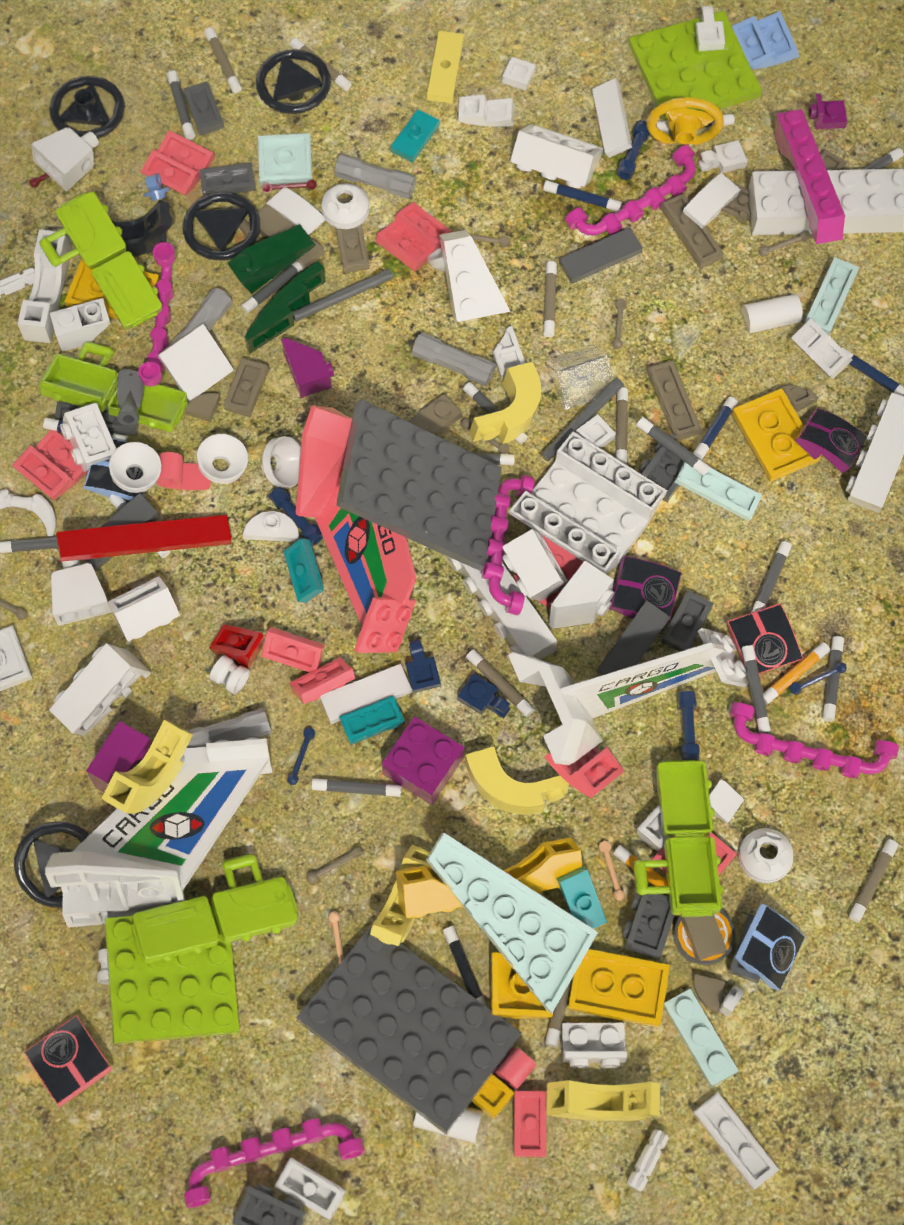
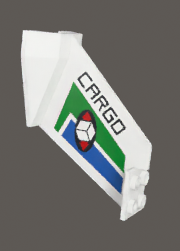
(585, 700)
(152, 854)

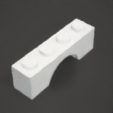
(46, 293)

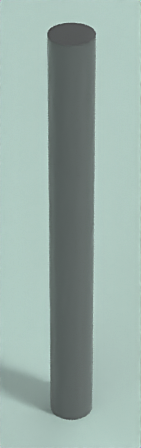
(342, 295)
(583, 417)

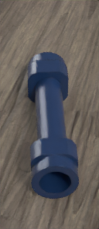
(628, 166)
(282, 499)
(688, 704)

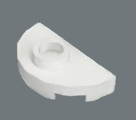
(271, 527)

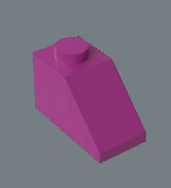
(307, 368)

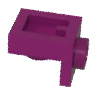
(827, 113)

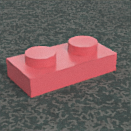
(292, 650)
(322, 680)
(530, 1124)

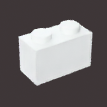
(143, 608)

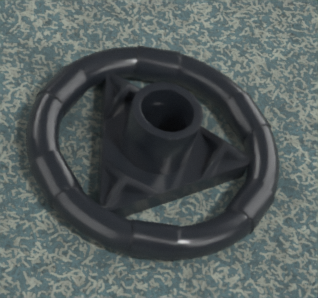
(293, 81)
(87, 106)
(221, 225)
(43, 853)

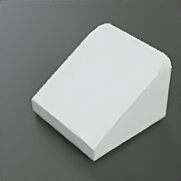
(725, 801)

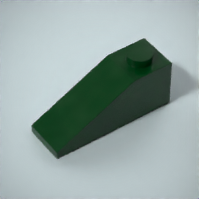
(270, 257)

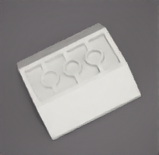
(590, 504)

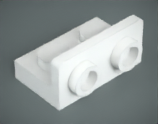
(88, 436)
(593, 1044)

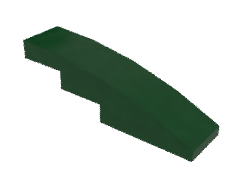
(278, 314)

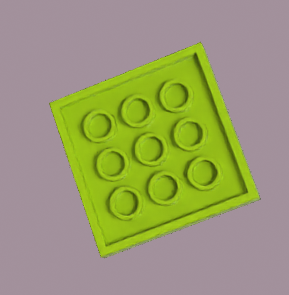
(678, 70)
(168, 999)

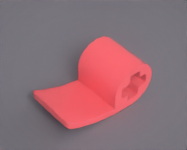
(180, 475)
(515, 1068)

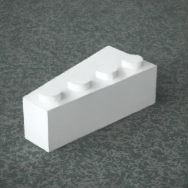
(881, 459)

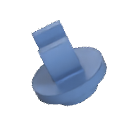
(155, 188)

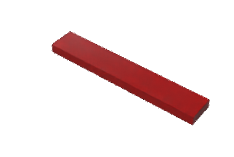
(143, 538)

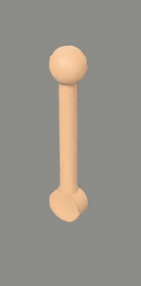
(605, 848)
(334, 917)

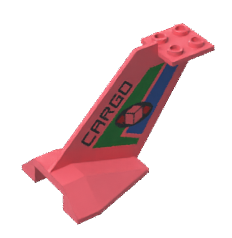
(368, 557)

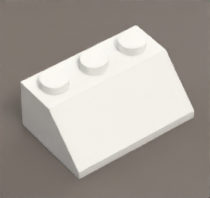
(556, 155)

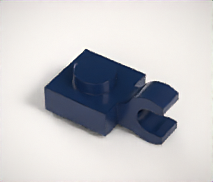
(422, 671)
(481, 696)

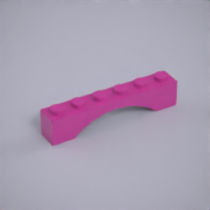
(821, 202)

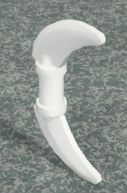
(37, 504)

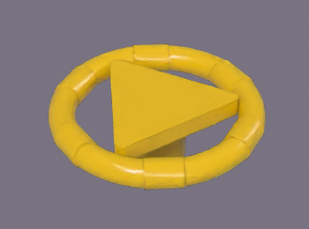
(686, 121)

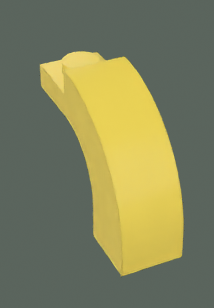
(524, 392)
(148, 781)
(506, 792)
(391, 924)
(603, 1102)

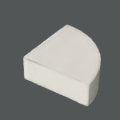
(731, 1001)

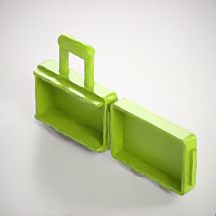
(100, 246)
(88, 383)
(689, 856)
(235, 915)

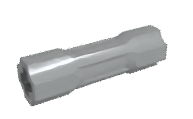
(393, 181)
(210, 311)
(435, 351)
(237, 729)

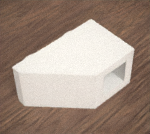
(79, 323)

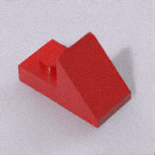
(238, 644)

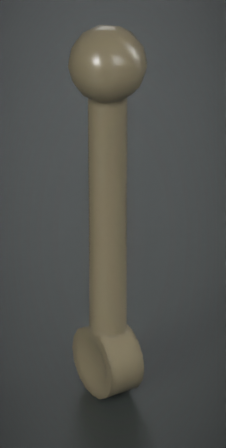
(741, 216)
(504, 241)
(764, 251)
(620, 306)
(503, 448)
(21, 614)
(312, 877)

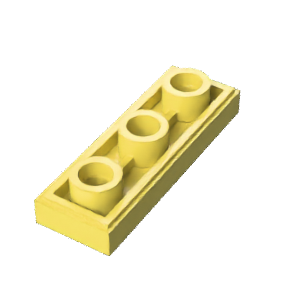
(445, 67)

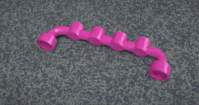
(633, 209)
(151, 371)
(494, 570)
(821, 758)
(253, 1151)

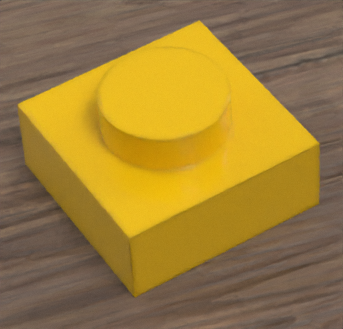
(493, 1097)

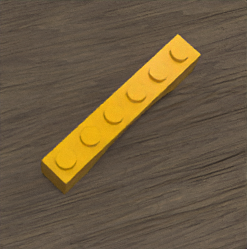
(424, 892)

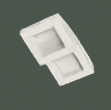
(484, 112)
(711, 200)
(296, 210)
(822, 348)

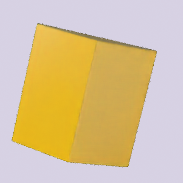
(510, 994)

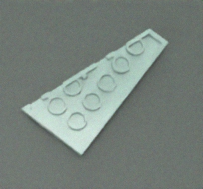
(526, 928)

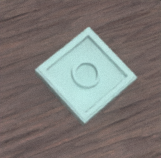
(285, 158)

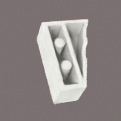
(468, 279)
(97, 687)

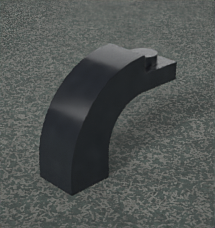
(147, 231)

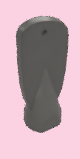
(129, 396)

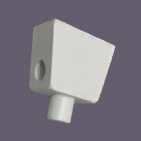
(65, 156)
(77, 593)

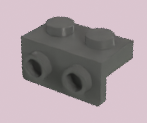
(663, 469)
(650, 926)
(263, 1209)

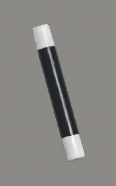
(463, 964)

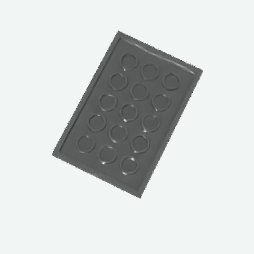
(419, 485)
(409, 1029)

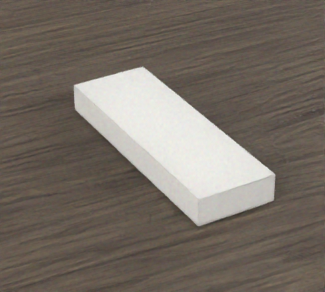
(612, 118)
(365, 692)
(735, 1141)

